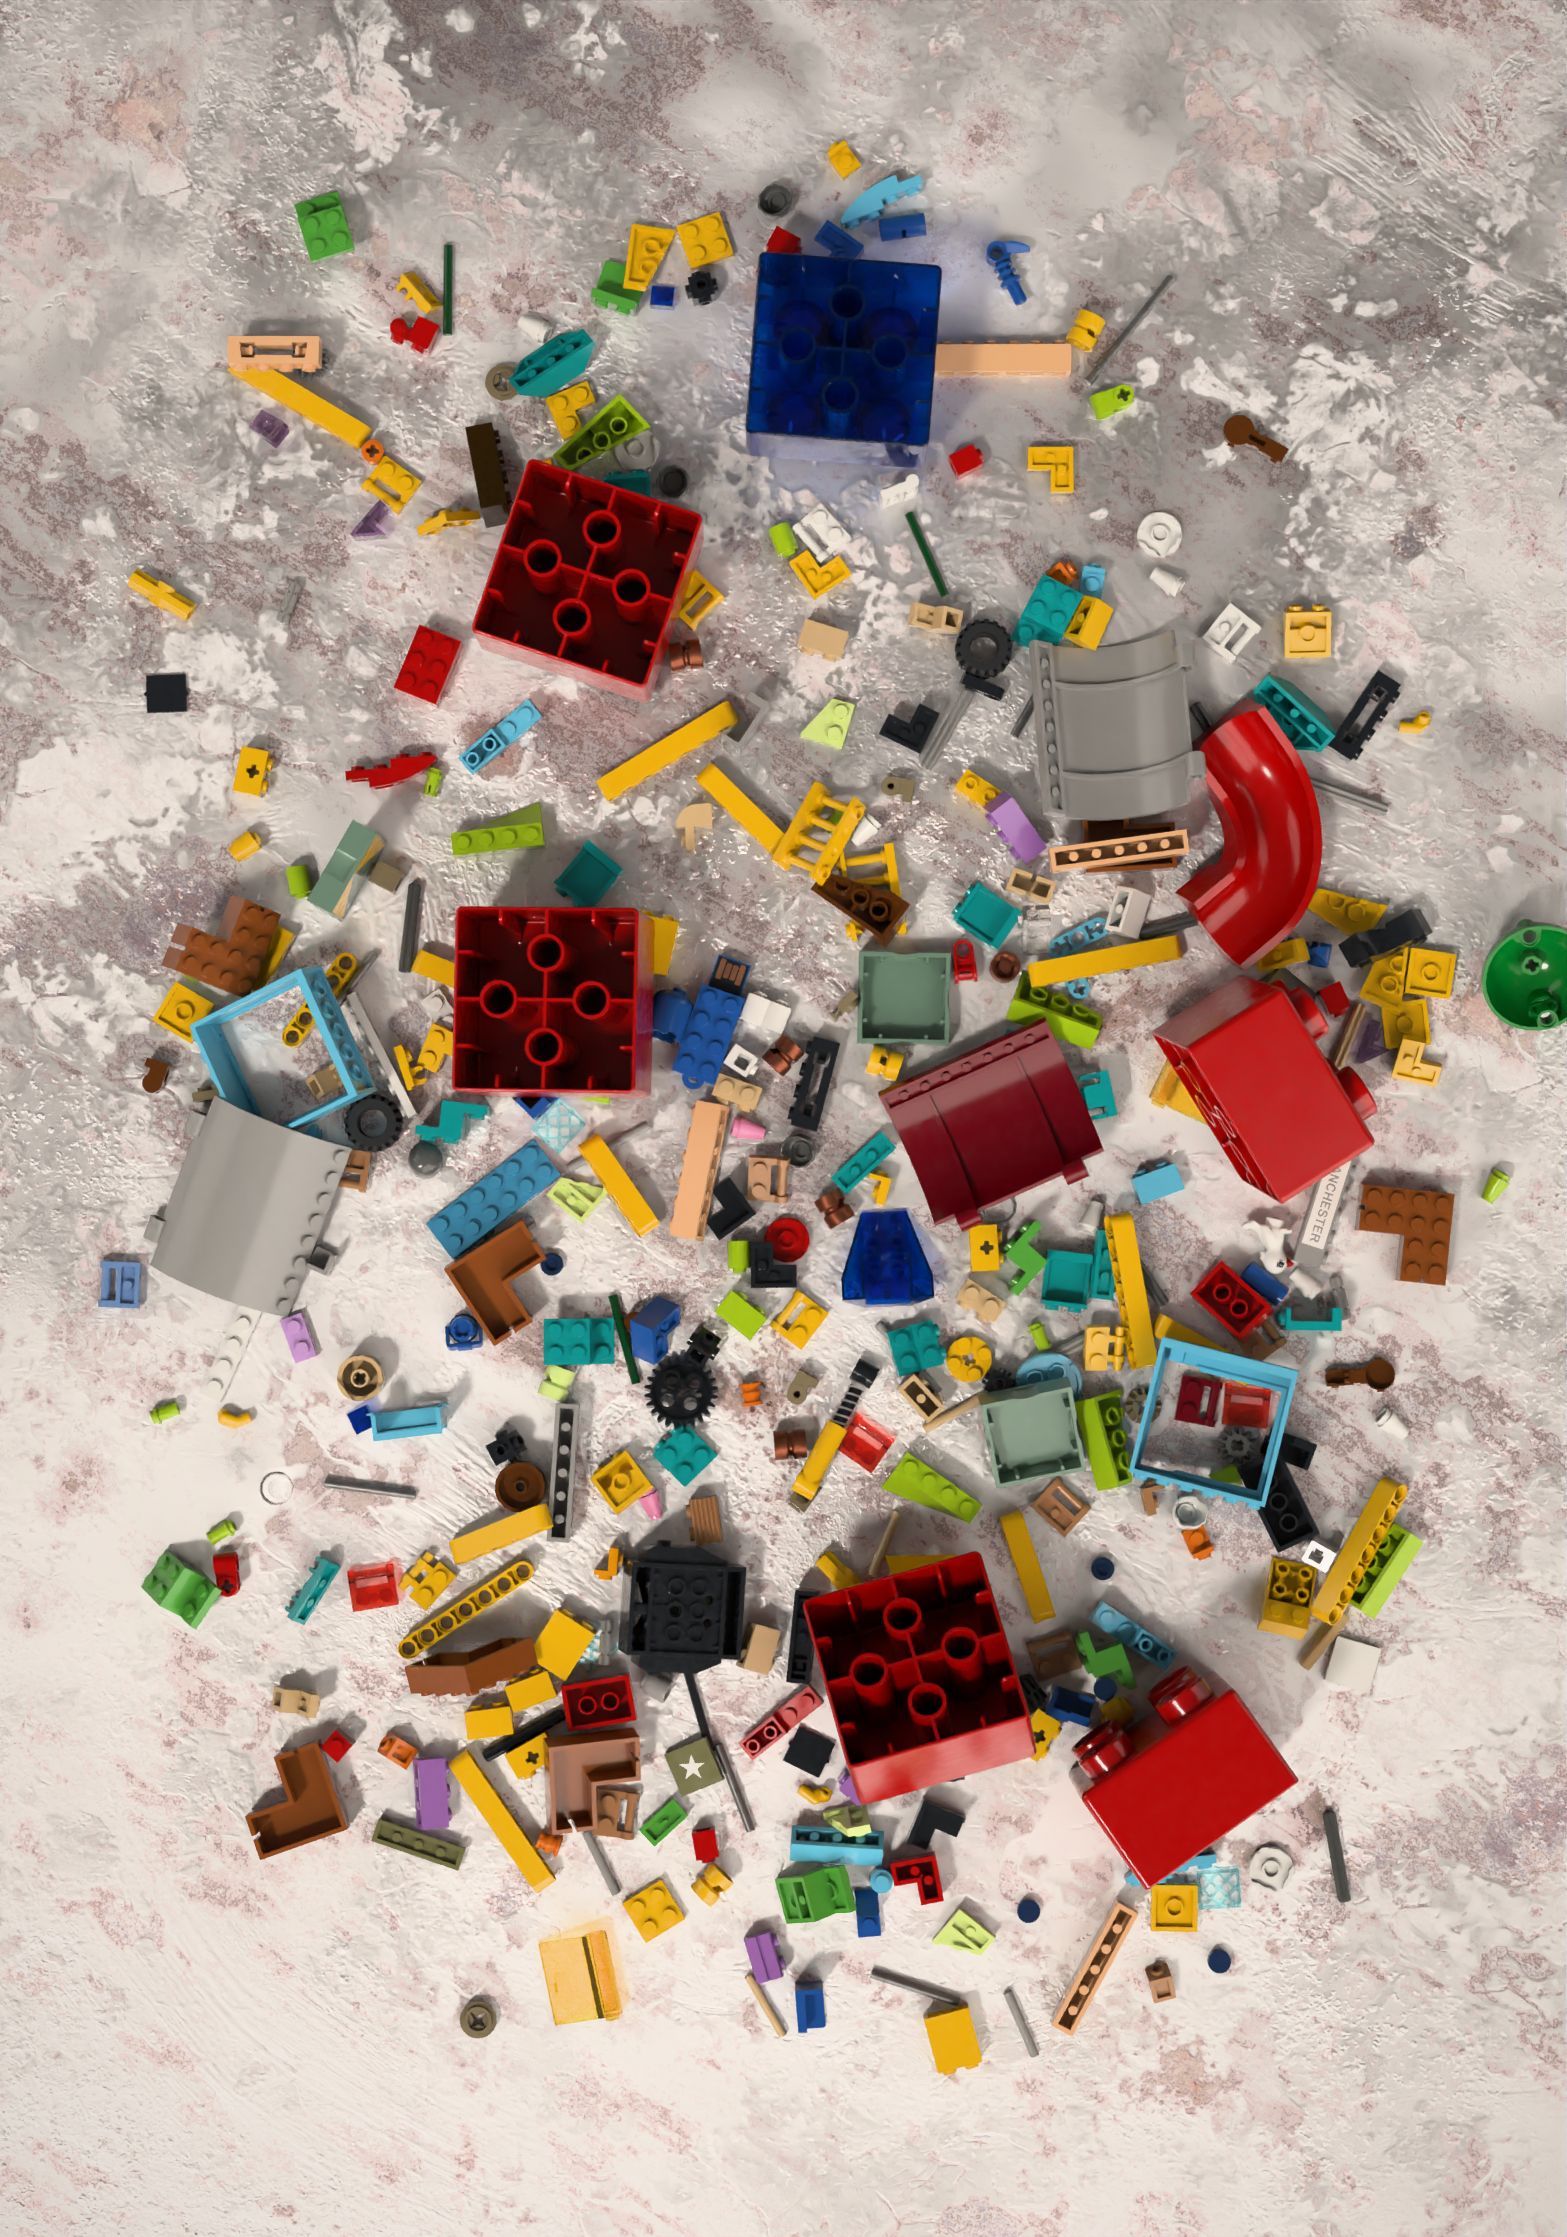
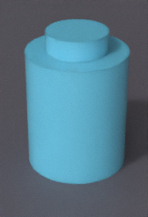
(881, 1879)

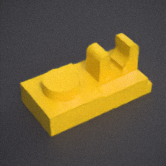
(419, 292)
(404, 1058)

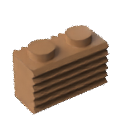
(705, 1520)

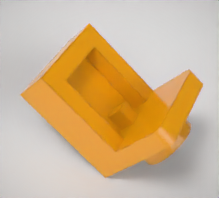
(614, 1561)

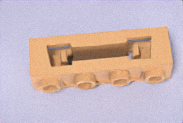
(304, 346)

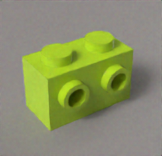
(741, 1314)

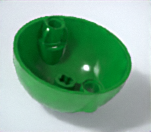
(1515, 986)

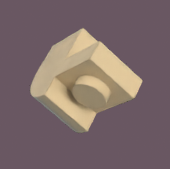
(935, 619)
(691, 818)
(324, 1082)
(295, 1700)

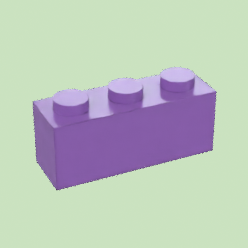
(1014, 827)
(431, 1792)

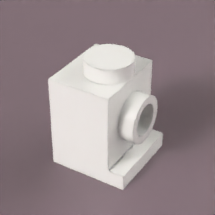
(738, 1053)
(1320, 1561)

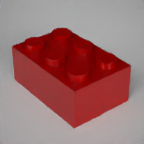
(428, 666)
(1232, 1302)
(599, 1701)

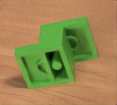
(324, 227)
(1024, 1257)
(181, 1588)
(1105, 1659)
(815, 1894)

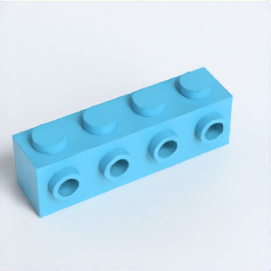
(833, 1846)

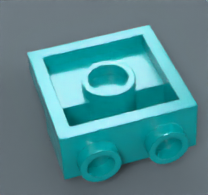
(916, 1348)
(684, 1454)

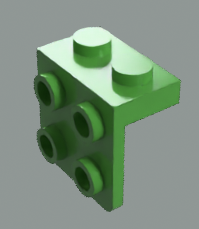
(611, 293)

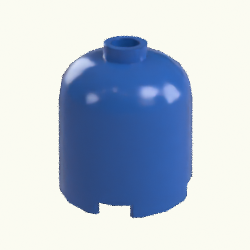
(671, 1015)

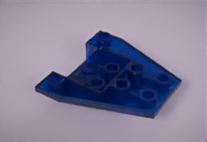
(886, 1263)

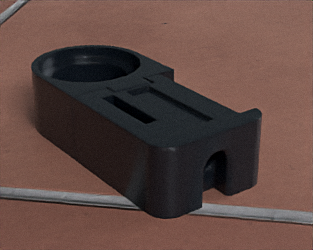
(982, 687)

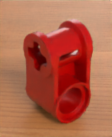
(964, 964)
(227, 1568)

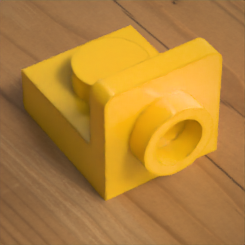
(842, 159)
(880, 1191)

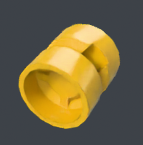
(1084, 333)
(893, 1063)
(710, 1886)

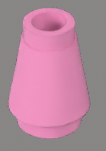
(746, 1129)
(652, 1504)

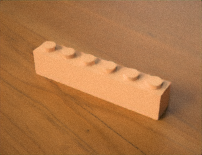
(1003, 359)
(1118, 851)
(699, 1170)
(1093, 1967)

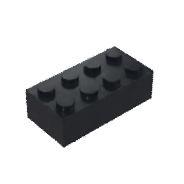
(1285, 1510)

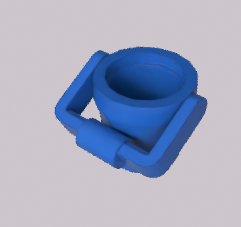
(463, 1329)

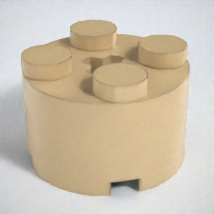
(348, 1377)

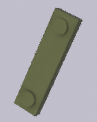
(418, 1844)

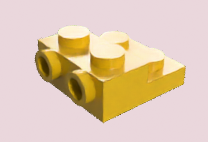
(1307, 631)
(621, 1482)

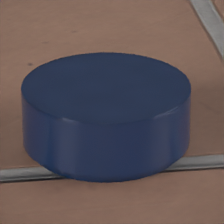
(552, 1265)
(1102, 1568)
(1104, 1688)
(1028, 1911)
(1219, 1961)

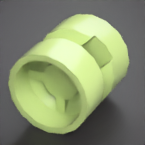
(556, 1382)

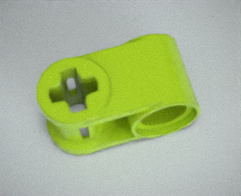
(1108, 402)

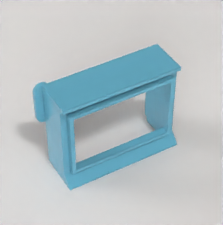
(408, 1422)

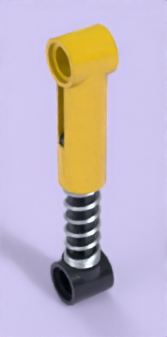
(833, 1431)

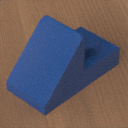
(867, 1913)

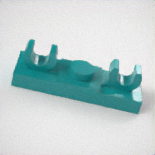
(863, 1163)
(1102, 1276)
(312, 1590)

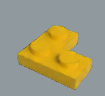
(566, 404)
(1057, 461)
(446, 520)
(817, 579)
(436, 1046)
(1411, 1067)

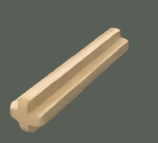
(1349, 1035)
(1322, 1643)

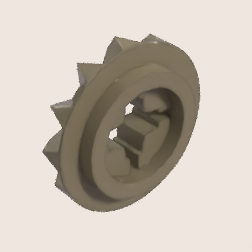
(493, 379)
(1132, 1408)
(478, 2030)

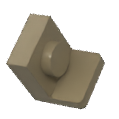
(205, 1094)

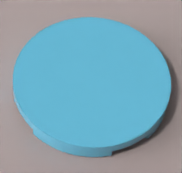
(1049, 1366)

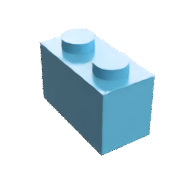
(1157, 1183)

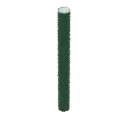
(447, 289)
(927, 555)
(624, 1339)

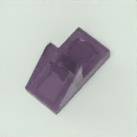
(269, 428)
(366, 528)
(1367, 1049)

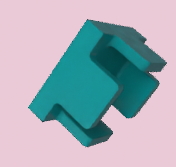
(1099, 1095)

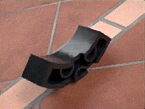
(1371, 946)

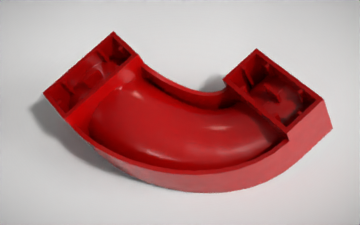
(1268, 834)

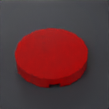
(788, 1238)

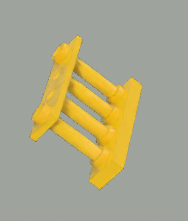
(802, 824)
(889, 878)

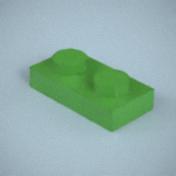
(663, 1822)

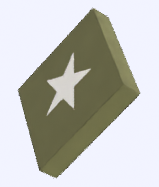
(694, 1766)

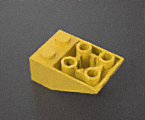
(1287, 1598)

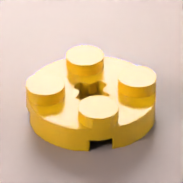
(981, 1355)

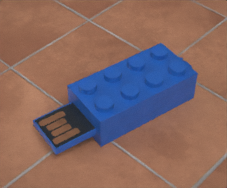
(712, 1024)

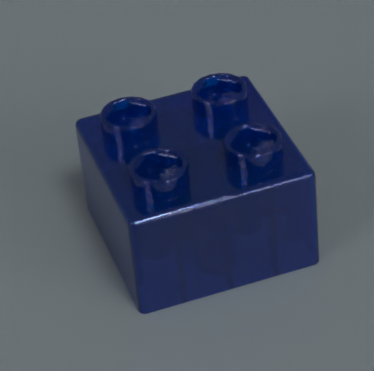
(842, 360)

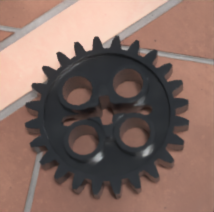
(677, 1412)

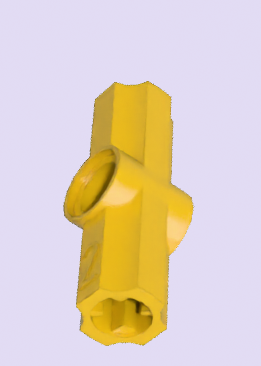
(161, 595)
(839, 1574)

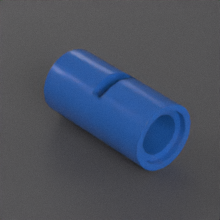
(902, 227)
(1264, 1283)

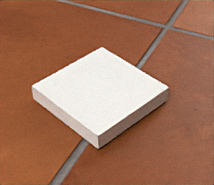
(1352, 1664)

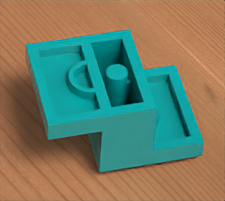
(1046, 613)
(453, 1122)
(579, 1341)

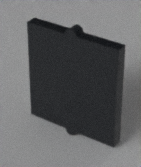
(166, 693)
(808, 1751)

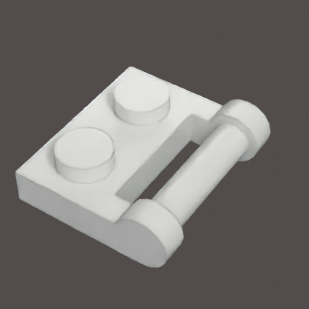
(896, 493)
(826, 528)
(1224, 629)

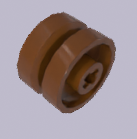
(525, 1473)

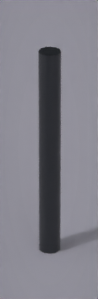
(698, 1709)

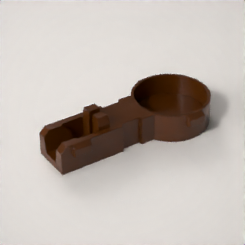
(1237, 433)
(1376, 1374)

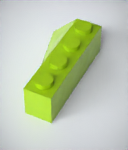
(606, 430)
(508, 833)
(1067, 1020)
(1104, 1438)
(927, 1487)
(1385, 1570)

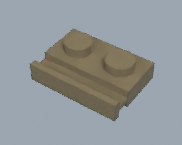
(846, 1005)

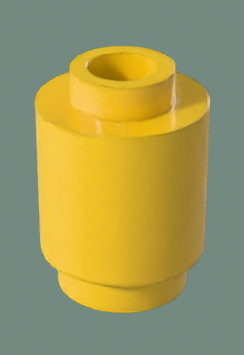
(245, 846)

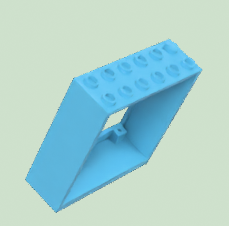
(331, 1023)
(1231, 1367)

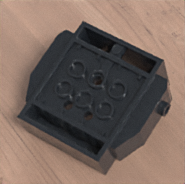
(681, 1578)

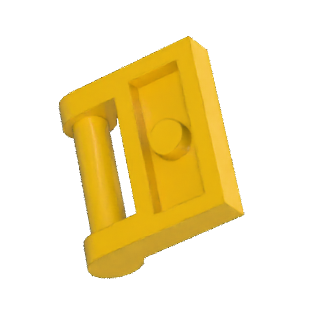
(395, 478)
(697, 588)
(805, 1323)

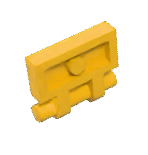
(1096, 1347)
(432, 1585)

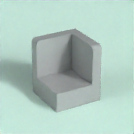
(322, 1261)

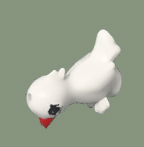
(1272, 1237)

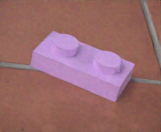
(298, 1337)

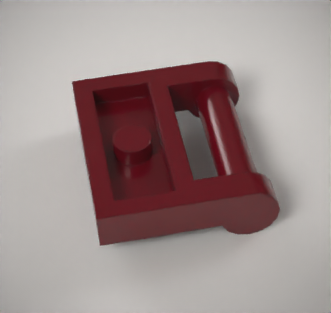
(1190, 1400)

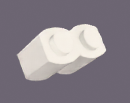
(765, 1013)

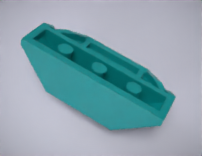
(553, 364)
(1295, 714)

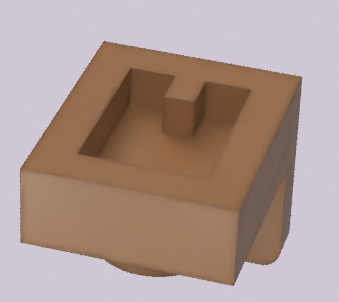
(1150, 1501)
(1160, 1982)

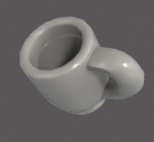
(658, 1686)

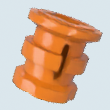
(368, 448)
(751, 1393)
(549, 1842)

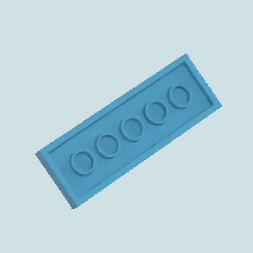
(493, 1199)

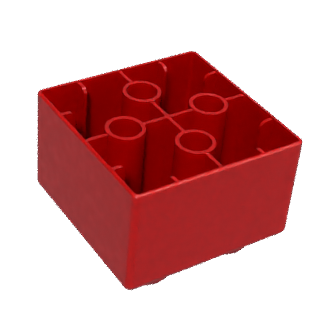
(588, 580)
(553, 1002)
(1267, 1086)
(920, 1678)
(1178, 1773)

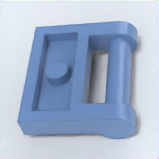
(127, 1284)

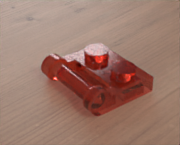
(1242, 1413)
(859, 1449)
(374, 1595)

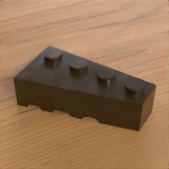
(488, 473)

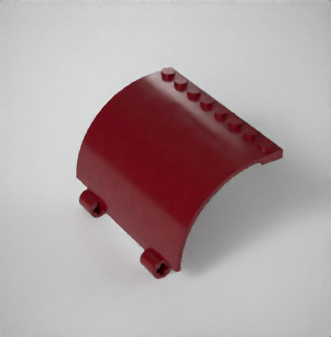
(993, 1124)

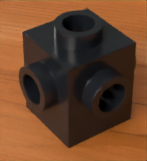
(701, 296)
(704, 1343)
(991, 1377)
(506, 1447)

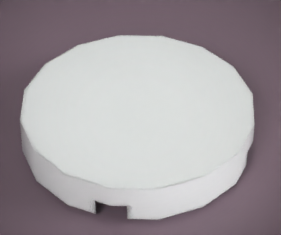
(638, 452)
(1159, 534)
(1270, 1869)

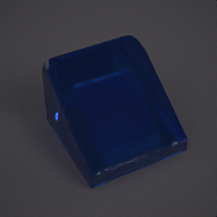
(662, 298)
(359, 1420)

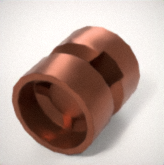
(685, 655)
(1004, 967)
(783, 1055)
(834, 1208)
(790, 1444)

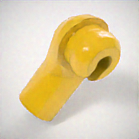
(1417, 725)
(232, 1421)
(815, 1796)

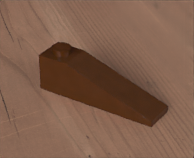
(869, 909)

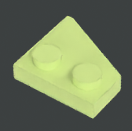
(830, 724)
(576, 1198)
(849, 1820)
(964, 1933)

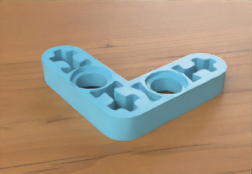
(1066, 952)

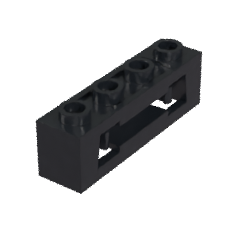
(1384, 686)
(823, 1047)
(801, 1645)

